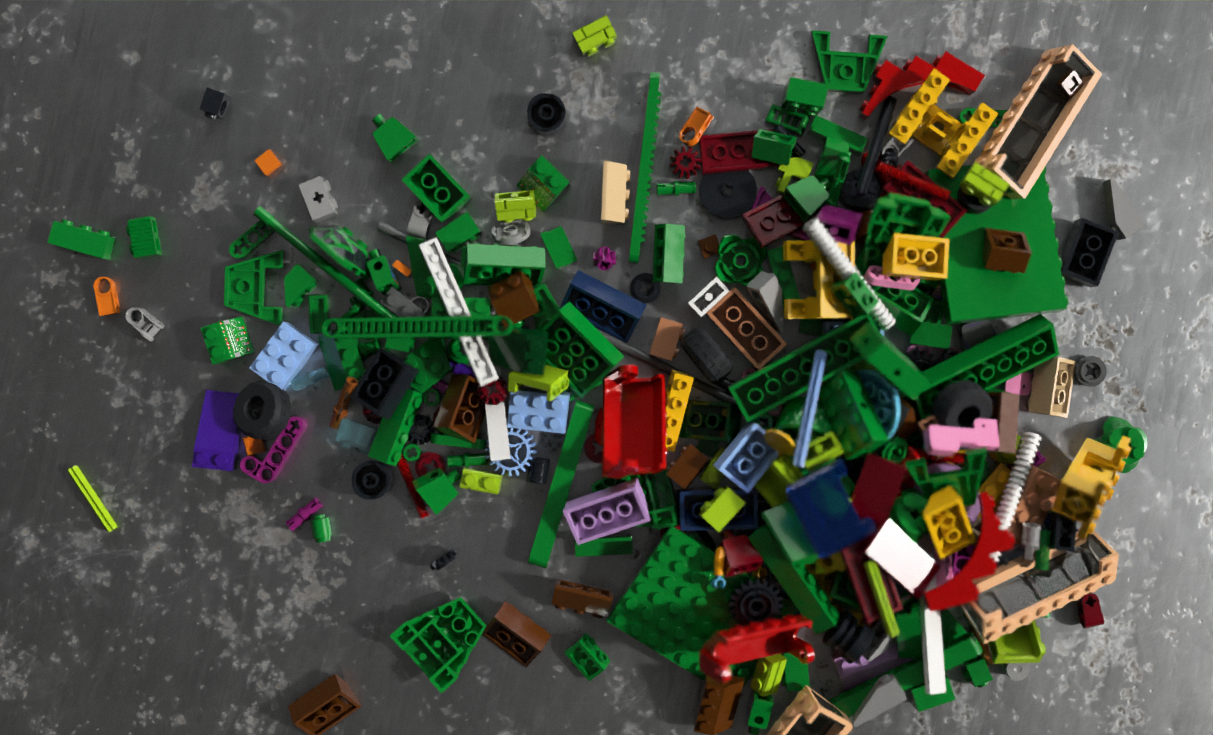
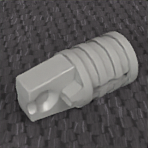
(1030, 539)

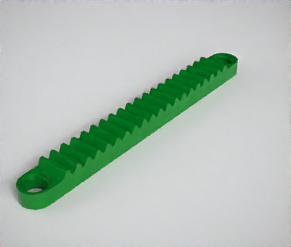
(646, 164)
(417, 327)

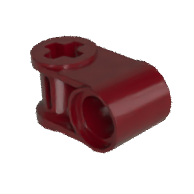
(1090, 611)

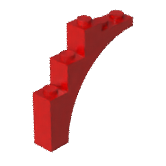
(893, 79)
(980, 564)

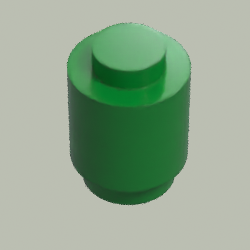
(321, 528)

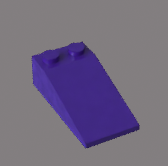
(217, 433)

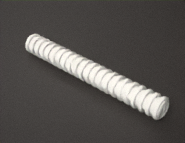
(844, 267)
(1016, 481)

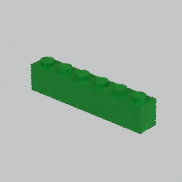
(796, 581)

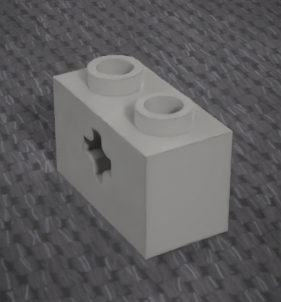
(310, 192)

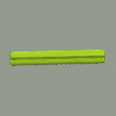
(92, 498)
(881, 598)

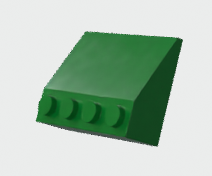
(579, 349)

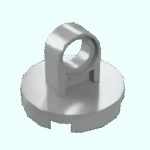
(511, 233)

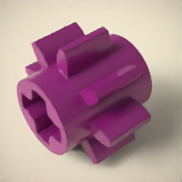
(604, 258)

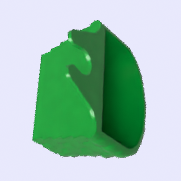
(791, 415)

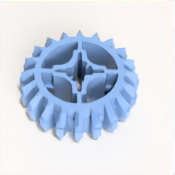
(520, 465)

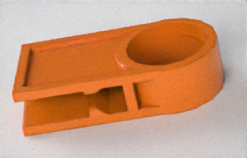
(697, 122)
(106, 302)

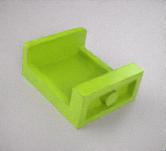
(553, 381)
(776, 479)
(1019, 646)

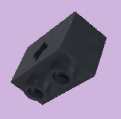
(1062, 532)

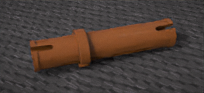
(349, 386)

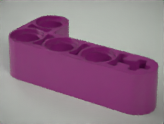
(278, 447)

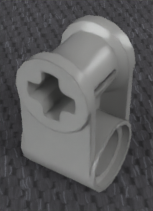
(895, 146)
(419, 223)
(146, 325)

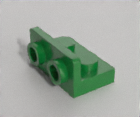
(855, 295)
(587, 657)

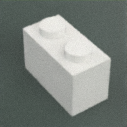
(708, 297)

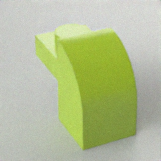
(797, 170)

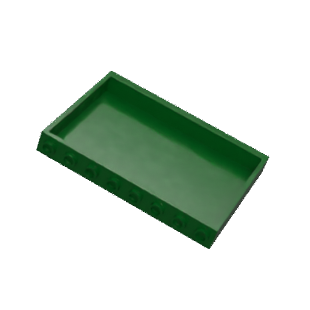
(982, 294)

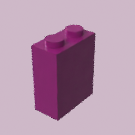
(840, 223)

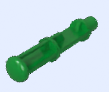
(838, 180)

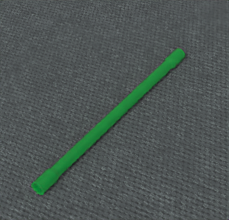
(266, 218)

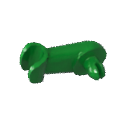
(354, 309)

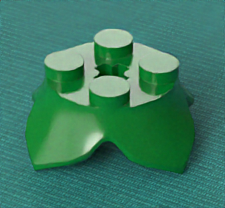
(732, 247)
(1114, 430)
(910, 501)

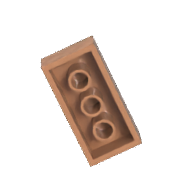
(745, 328)
(1035, 500)

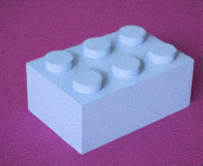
(284, 355)
(533, 412)
(746, 457)

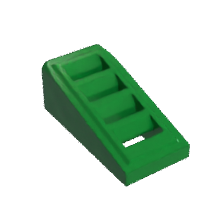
(797, 117)

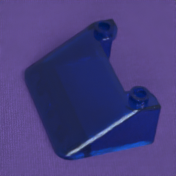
(827, 510)

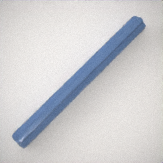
(809, 408)

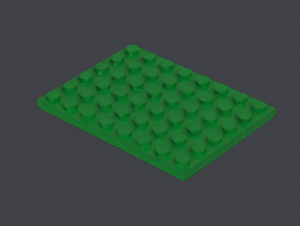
(676, 607)

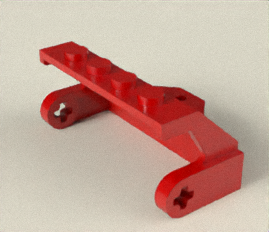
(632, 423)
(752, 643)

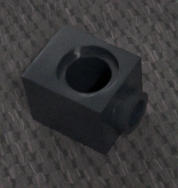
(214, 103)

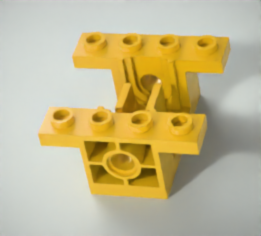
(954, 139)
(826, 303)
(1090, 482)

